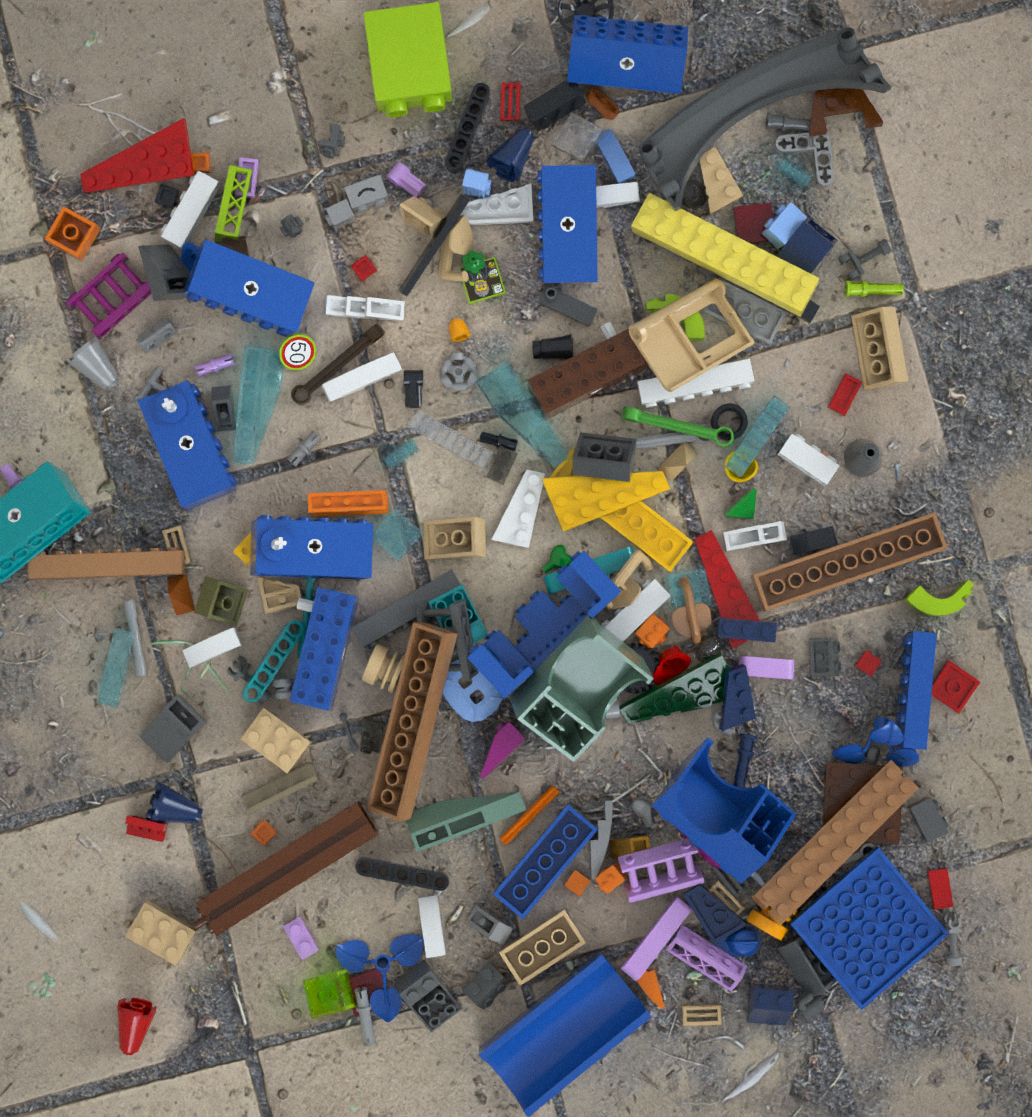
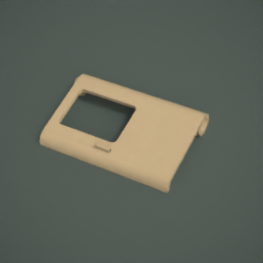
(668, 347)

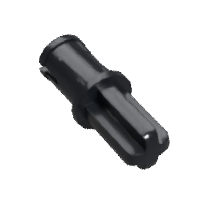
(498, 441)

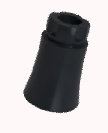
(553, 348)

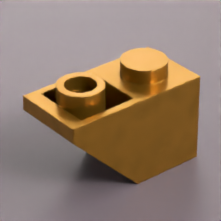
(628, 845)

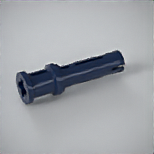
(745, 753)

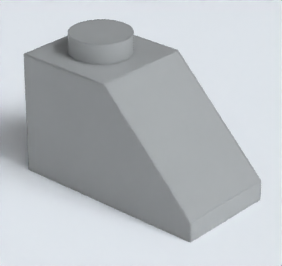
(489, 925)

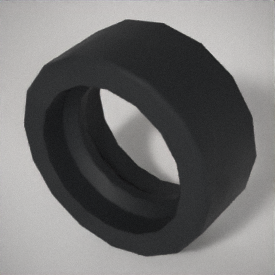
(738, 410)

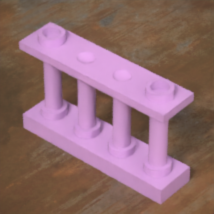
(663, 883)

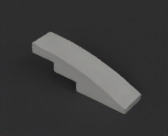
(599, 846)

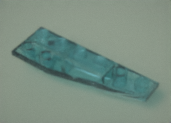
(257, 398)
(519, 411)

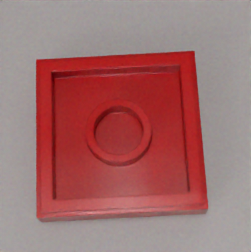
(953, 686)

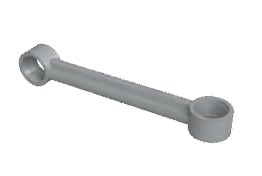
(668, 439)

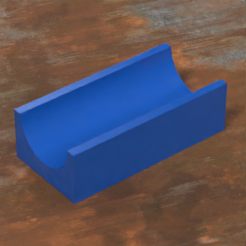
(564, 1033)

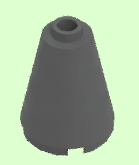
(863, 457)

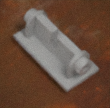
(149, 341)

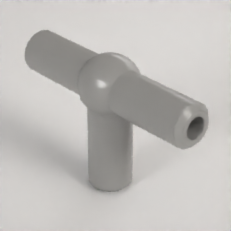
(151, 383)

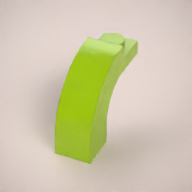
(692, 325)
(931, 606)

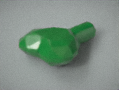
(558, 558)

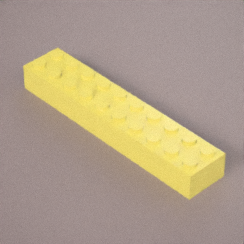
(725, 254)

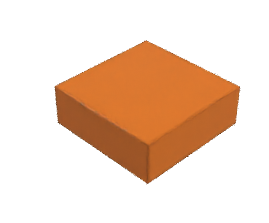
(201, 162)
(263, 832)
(577, 882)

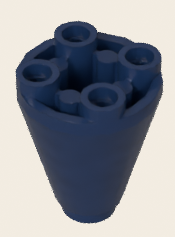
(172, 807)

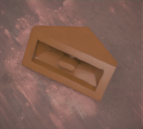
(180, 594)

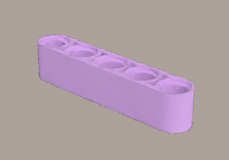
(656, 938)

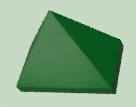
(745, 507)

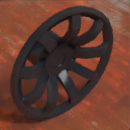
(583, 8)

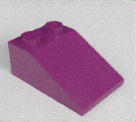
(503, 744)

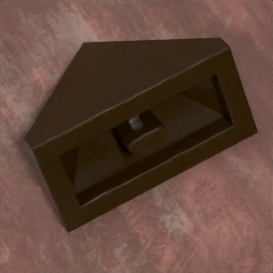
(237, 245)

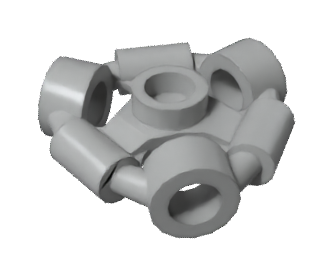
(458, 372)

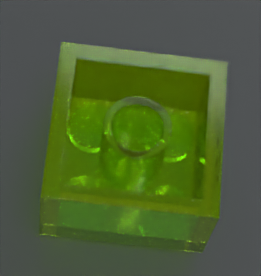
(329, 993)

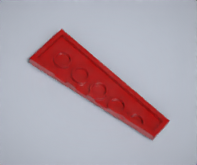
(725, 586)

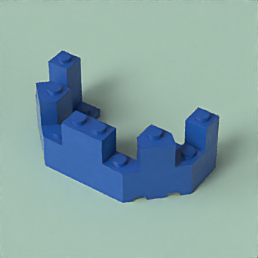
(547, 624)

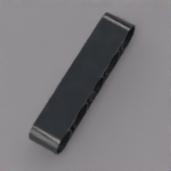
(467, 119)
(393, 877)

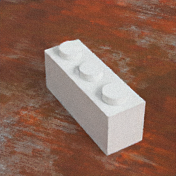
(808, 459)

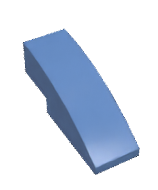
(615, 158)

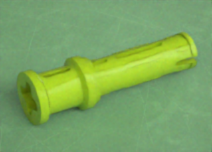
(864, 288)

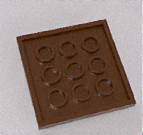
(842, 783)

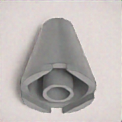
(94, 364)

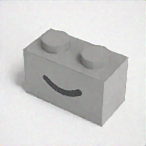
(366, 194)

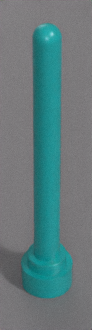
(306, 615)

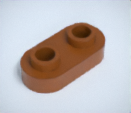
(602, 103)

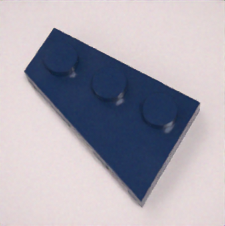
(738, 700)
(713, 914)

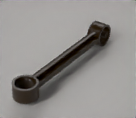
(370, 336)

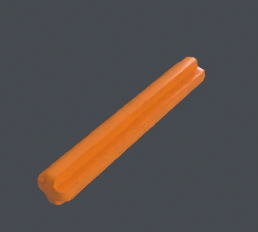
(529, 815)

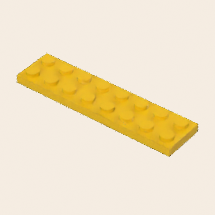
(641, 527)

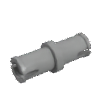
(304, 448)

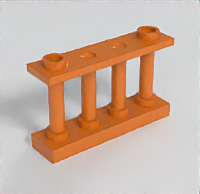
(348, 503)

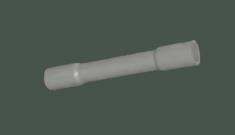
(131, 616)

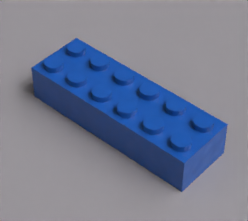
(916, 688)
(545, 861)

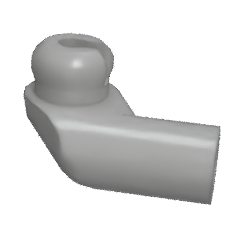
(717, 718)

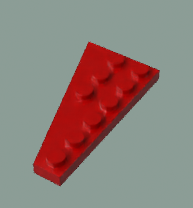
(152, 160)

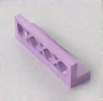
(709, 956)

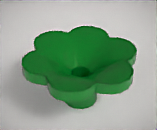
(473, 266)

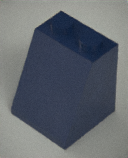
(807, 246)
(769, 1004)

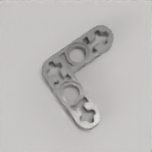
(813, 146)

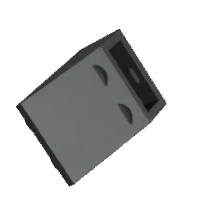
(164, 272)
(173, 728)
(427, 996)

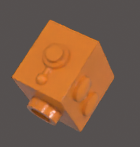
(652, 631)
(611, 877)

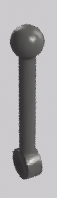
(353, 747)

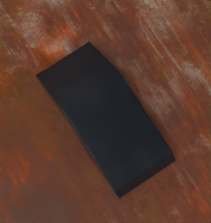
(813, 540)

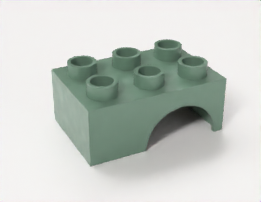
(575, 687)

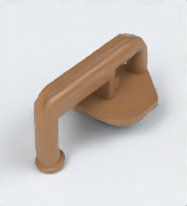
(694, 617)

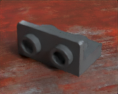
(824, 657)

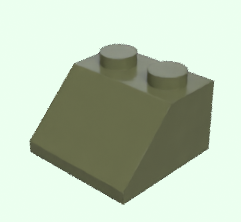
(221, 601)

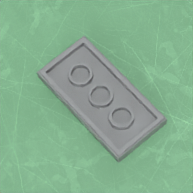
(756, 314)

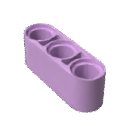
(768, 667)

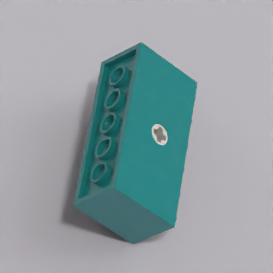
(36, 516)

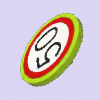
(297, 351)

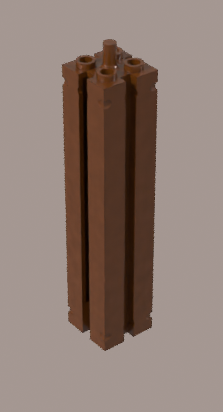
(285, 869)

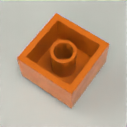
(72, 233)

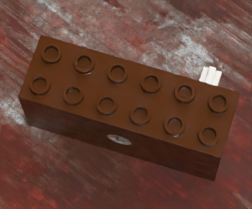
(587, 373)

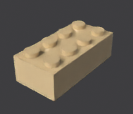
(542, 946)

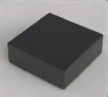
(166, 196)

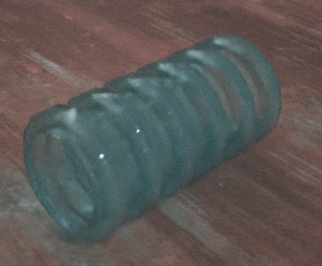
(794, 172)
(400, 454)

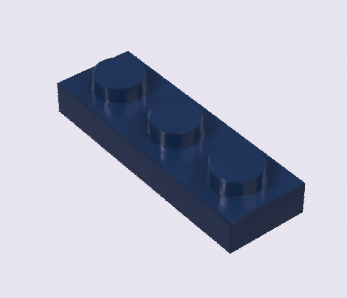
(746, 630)

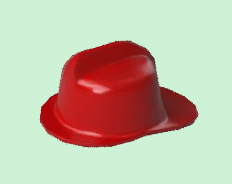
(671, 663)

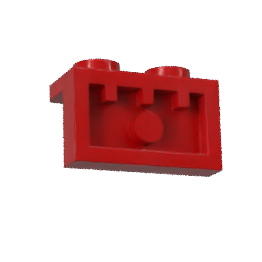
(145, 828)

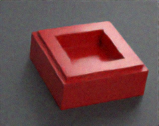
(363, 268)
(868, 663)

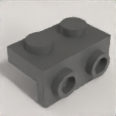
(337, 140)
(486, 986)

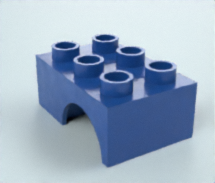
(725, 821)

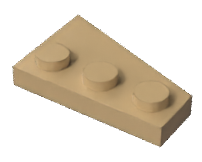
(718, 181)

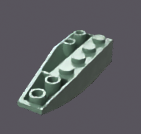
(460, 816)

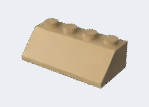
(879, 348)

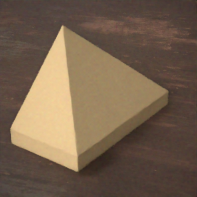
(678, 461)

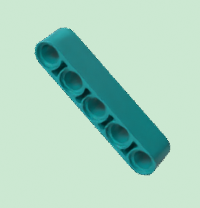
(608, 563)
(264, 666)

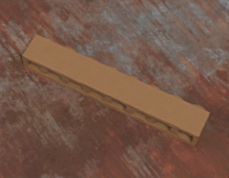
(107, 564)

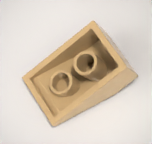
(421, 215)
(454, 539)

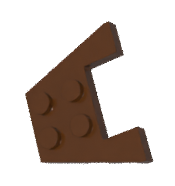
(839, 102)

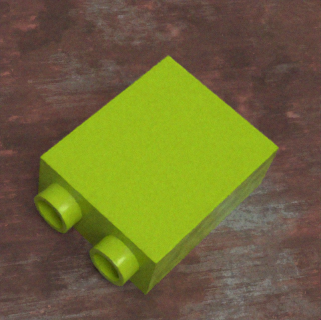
(408, 58)

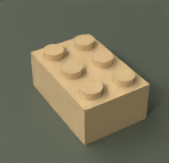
(276, 740)
(161, 933)

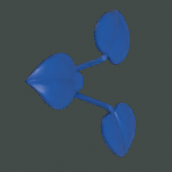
(884, 732)
(354, 955)

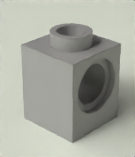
(339, 214)

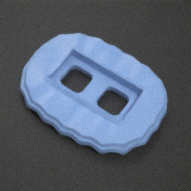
(460, 698)

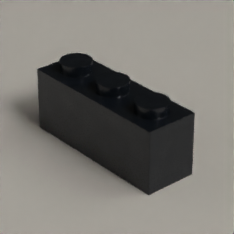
(554, 104)

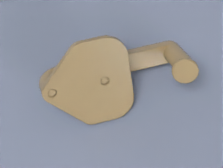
(457, 241)
(629, 588)

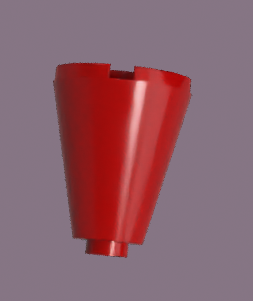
(133, 1023)

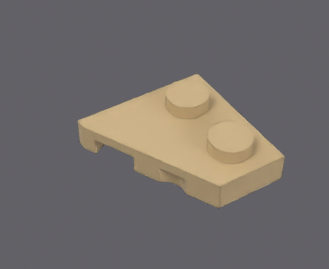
(278, 595)

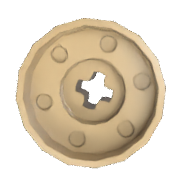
(383, 668)

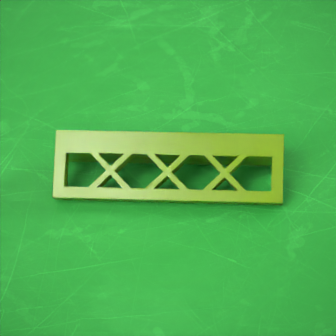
(226, 203)

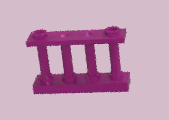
(115, 315)

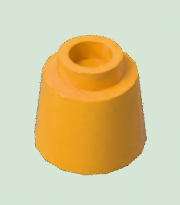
(458, 330)

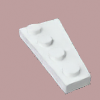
(502, 208)
(521, 512)

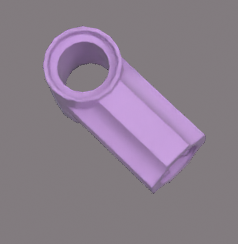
(402, 177)

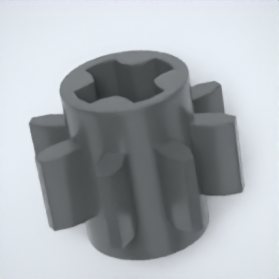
(291, 226)

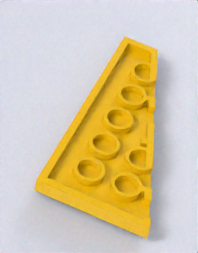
(588, 498)

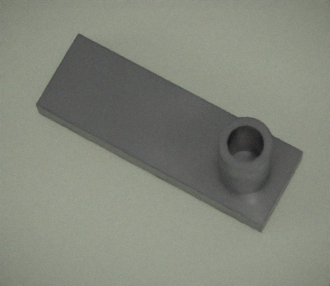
(567, 305)

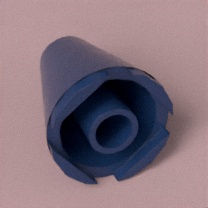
(511, 155)

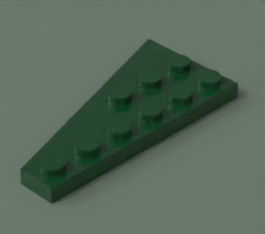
(685, 692)

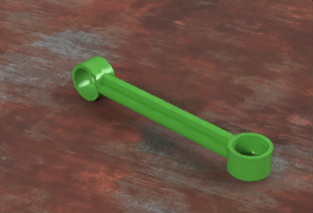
(636, 415)

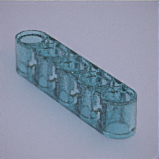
(757, 436)

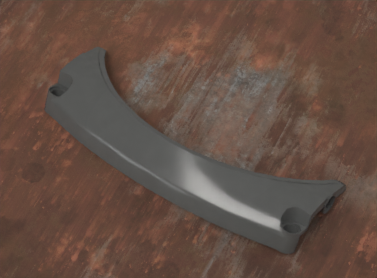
(815, 65)

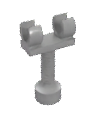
(953, 928)

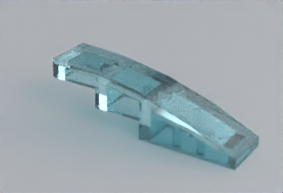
(116, 667)

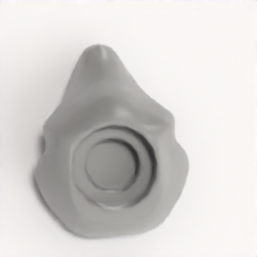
(643, 809)

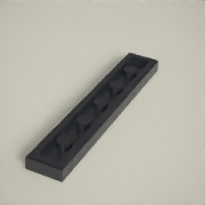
(433, 245)

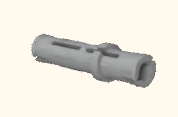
(364, 1007)

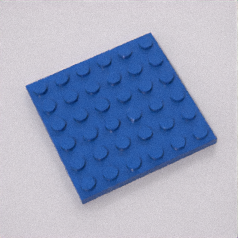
(868, 928)

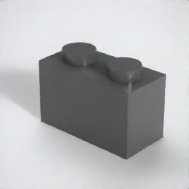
(928, 819)

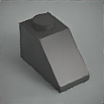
(223, 408)

